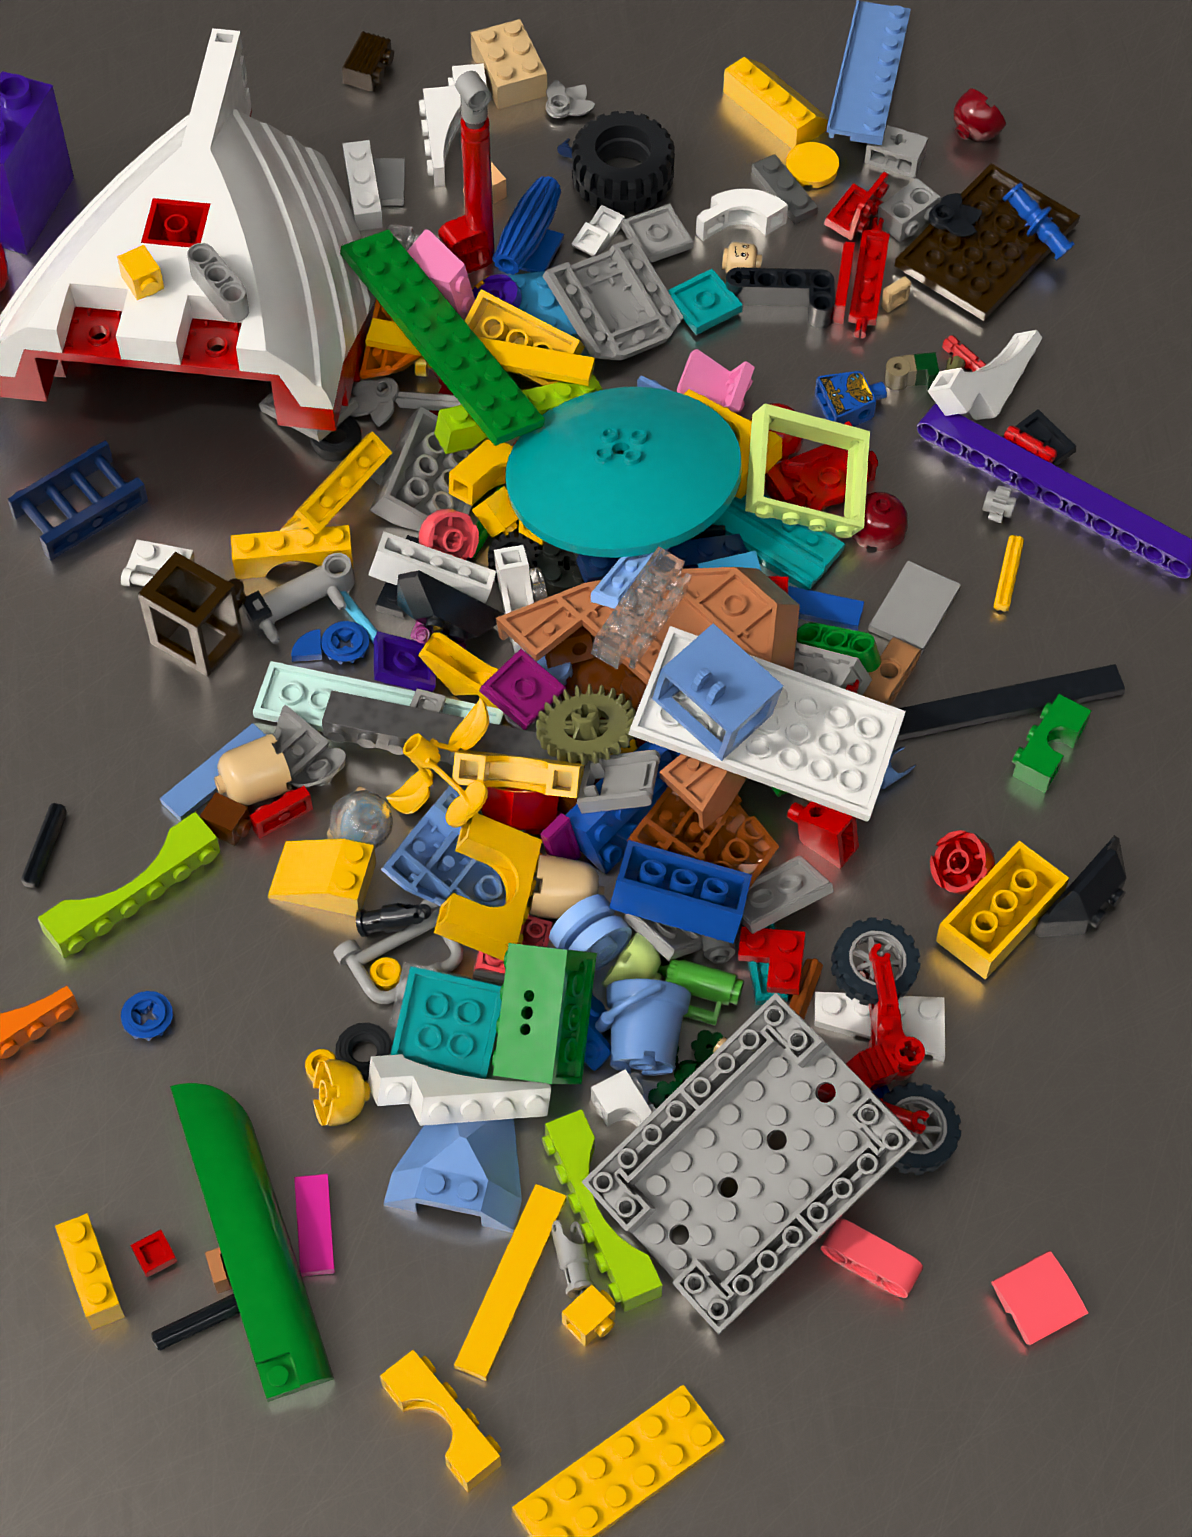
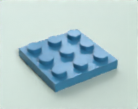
(541, 302)

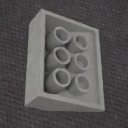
(418, 475)

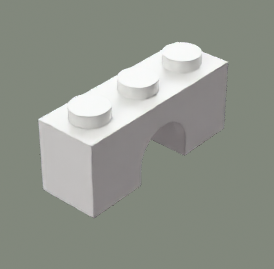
(362, 185)
(620, 1099)

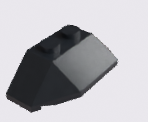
(443, 607)
(1087, 896)

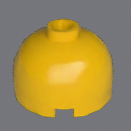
(340, 1092)

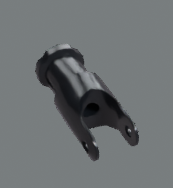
(390, 918)

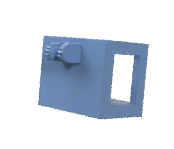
(723, 684)

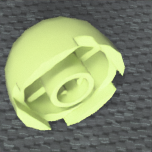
(636, 961)

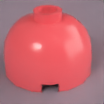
(450, 533)

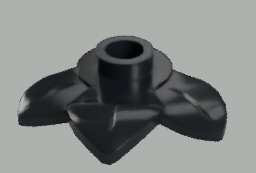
(954, 216)

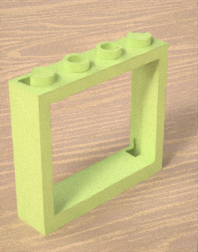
(818, 430)

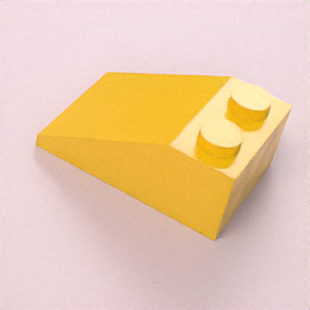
(324, 874)

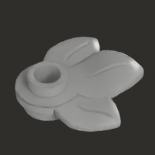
(567, 101)
(373, 401)

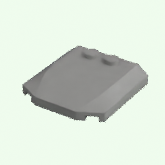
(615, 301)

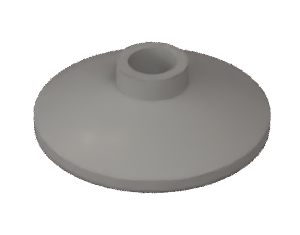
(322, 768)

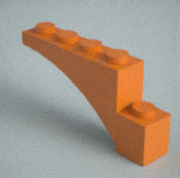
(33, 1020)

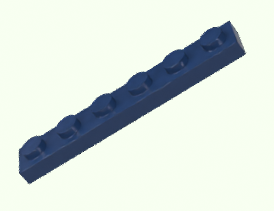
(690, 551)

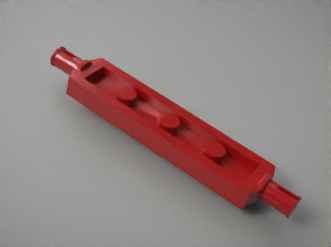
(869, 277)

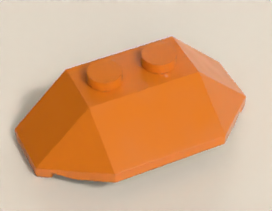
(381, 361)

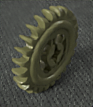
(581, 718)

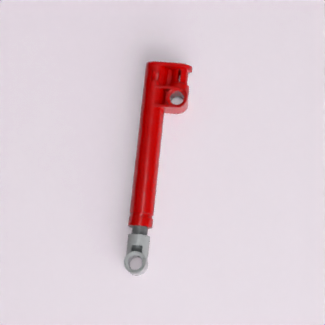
(473, 234)

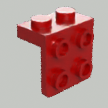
(856, 207)

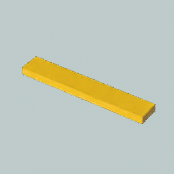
(510, 1283)

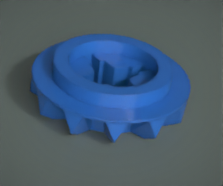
(345, 631)
(143, 1003)

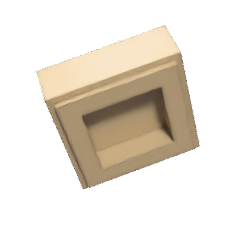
(896, 294)

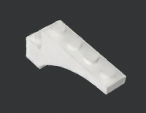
(443, 119)
(987, 388)
(451, 1097)

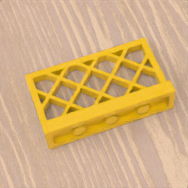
(340, 485)

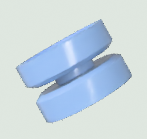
(592, 928)

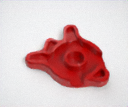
(820, 479)

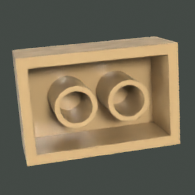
(510, 64)

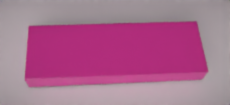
(314, 1225)

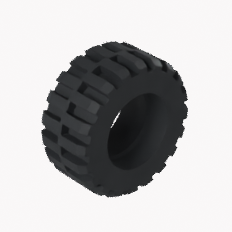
(627, 137)

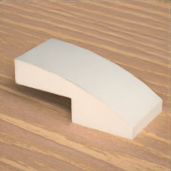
(599, 232)

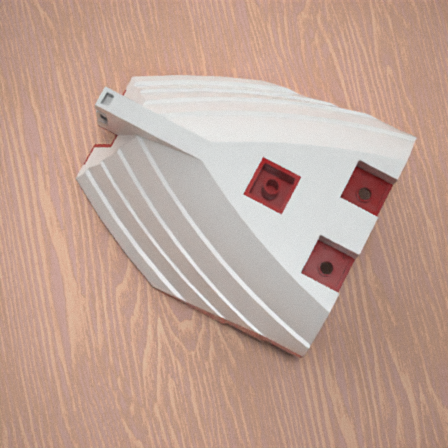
(268, 216)

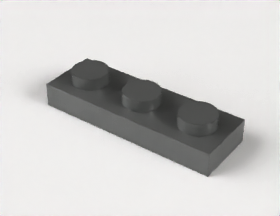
(782, 184)

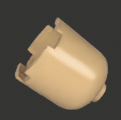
(253, 772)
(562, 885)

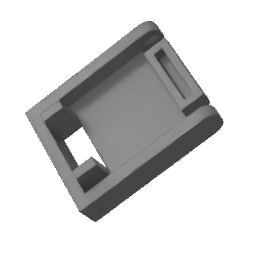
(626, 782)

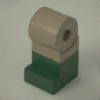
(911, 371)

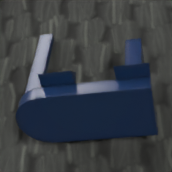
(564, 149)

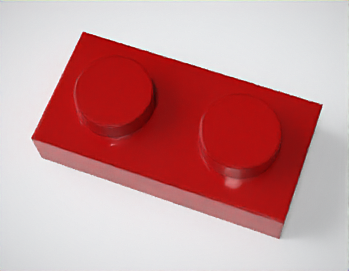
(281, 812)

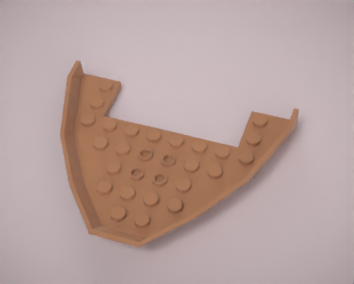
(735, 599)

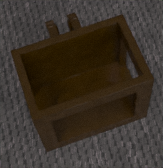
(192, 597)

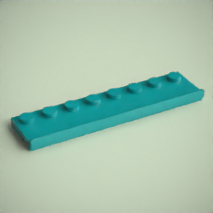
(781, 547)

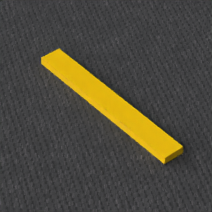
(511, 356)

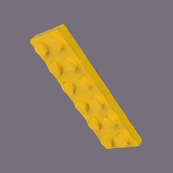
(622, 1471)

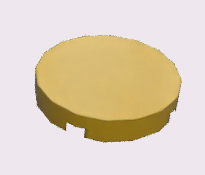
(813, 164)

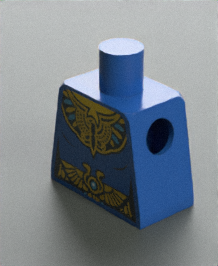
(848, 397)

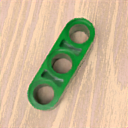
(841, 641)

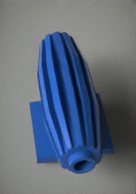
(526, 239)

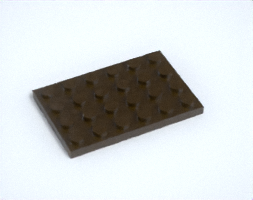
(990, 264)

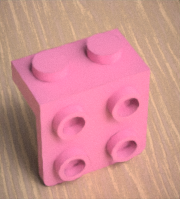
(716, 382)

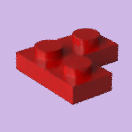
(781, 950)

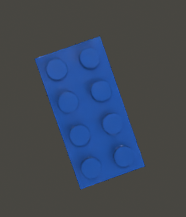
(680, 891)

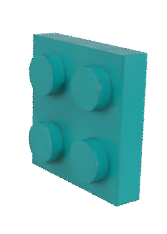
(705, 301)

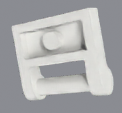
(148, 558)

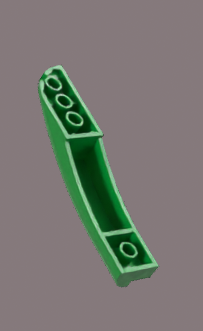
(253, 1241)

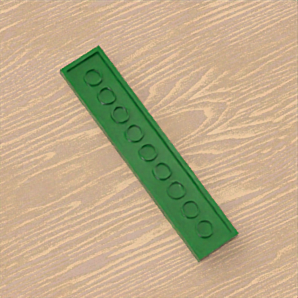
(442, 337)

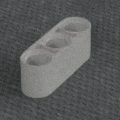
(218, 282)

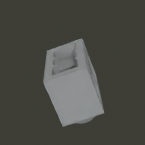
(907, 210)

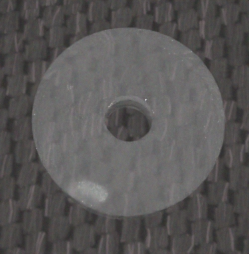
(537, 584)

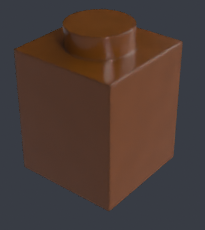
(227, 818)

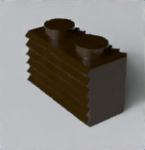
(367, 61)

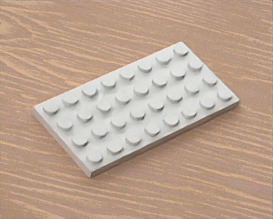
(814, 745)

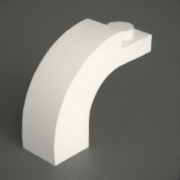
(513, 581)

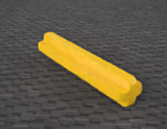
(1008, 573)

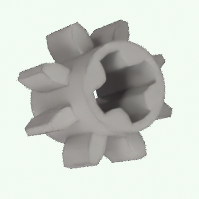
(999, 504)

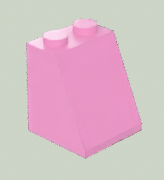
(444, 271)

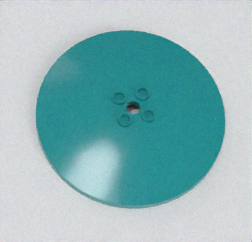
(660, 492)

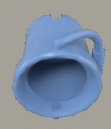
(644, 1024)

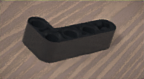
(786, 288)

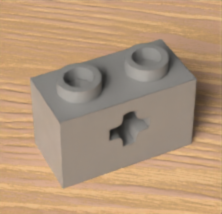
(899, 153)

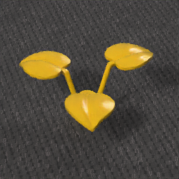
(425, 755)

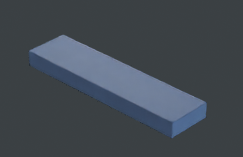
(200, 784)

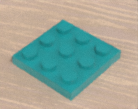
(448, 1022)

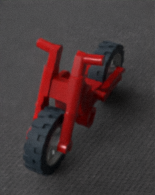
(887, 1051)

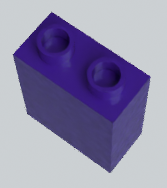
(32, 160)

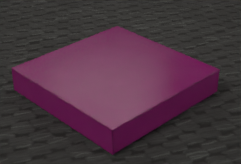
(522, 689)

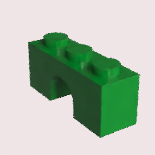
(1062, 723)

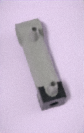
(322, 581)

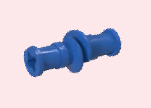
(1038, 221)

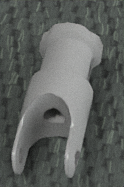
(572, 1258)

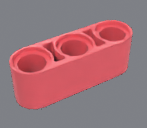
(872, 1258)

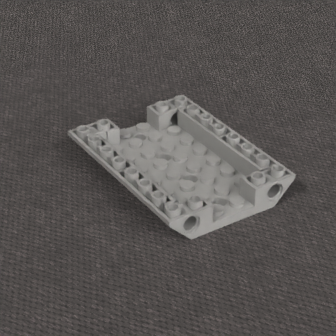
(721, 1130)

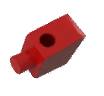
(826, 831)

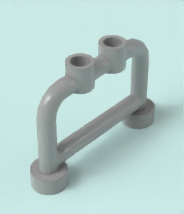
(351, 954)

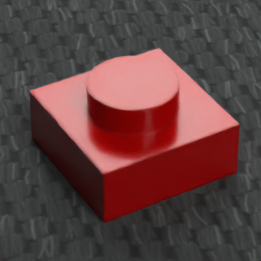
(153, 1253)

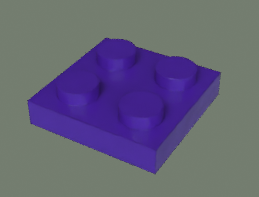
(399, 664)

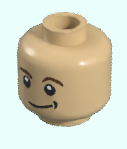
(741, 256)

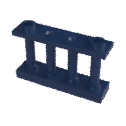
(90, 520)

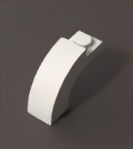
(742, 207)

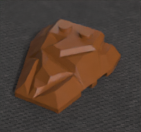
(729, 841)

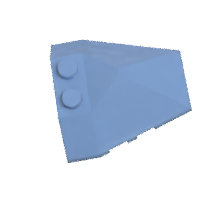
(432, 867)
(462, 1170)

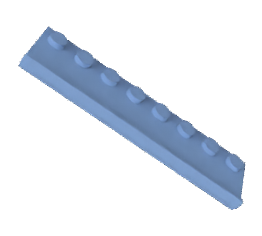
(868, 72)

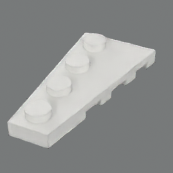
(920, 1018)

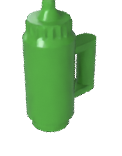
(706, 984)

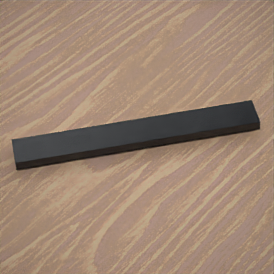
(1009, 701)

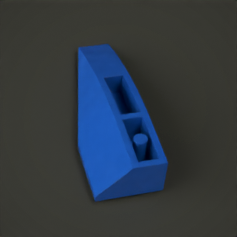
(605, 834)

